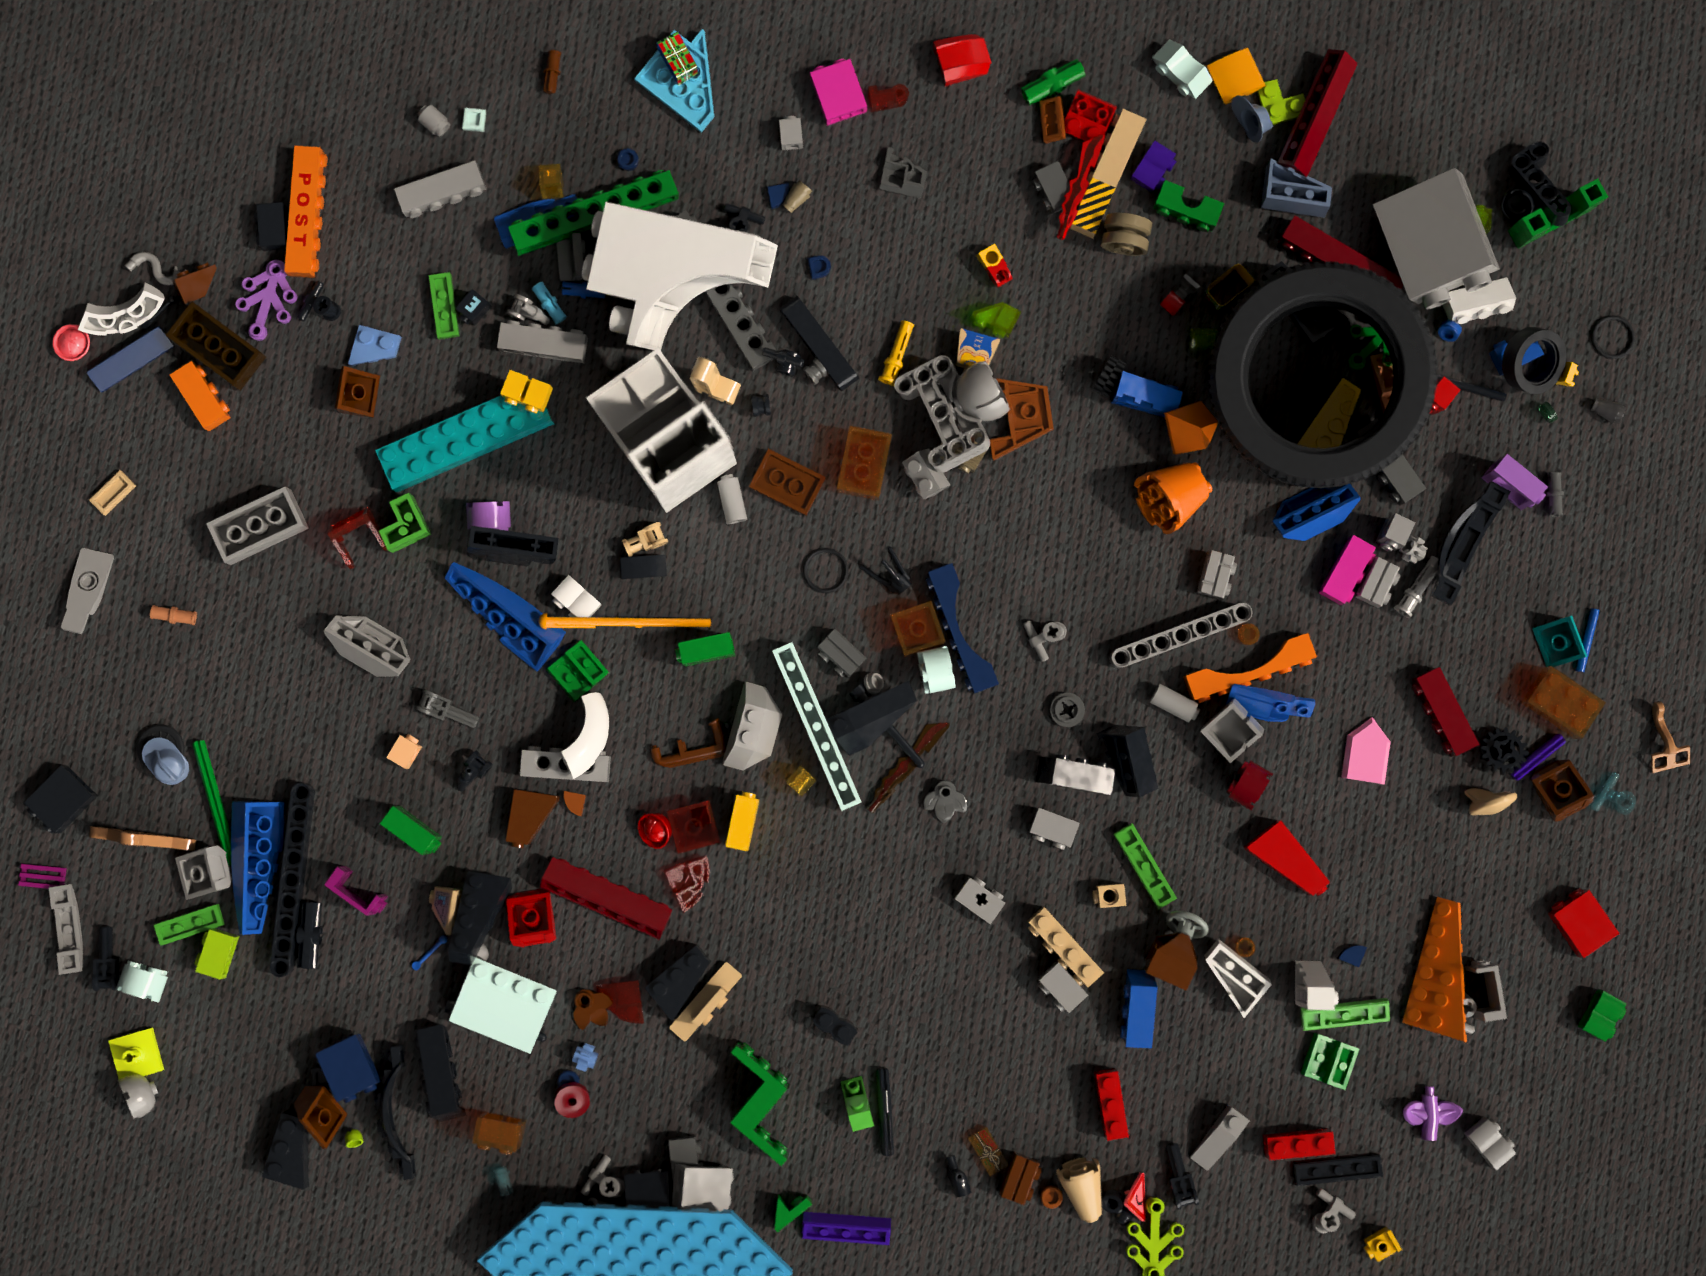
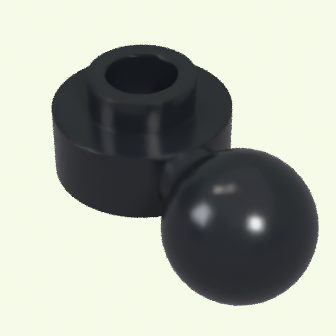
(1122, 1215)

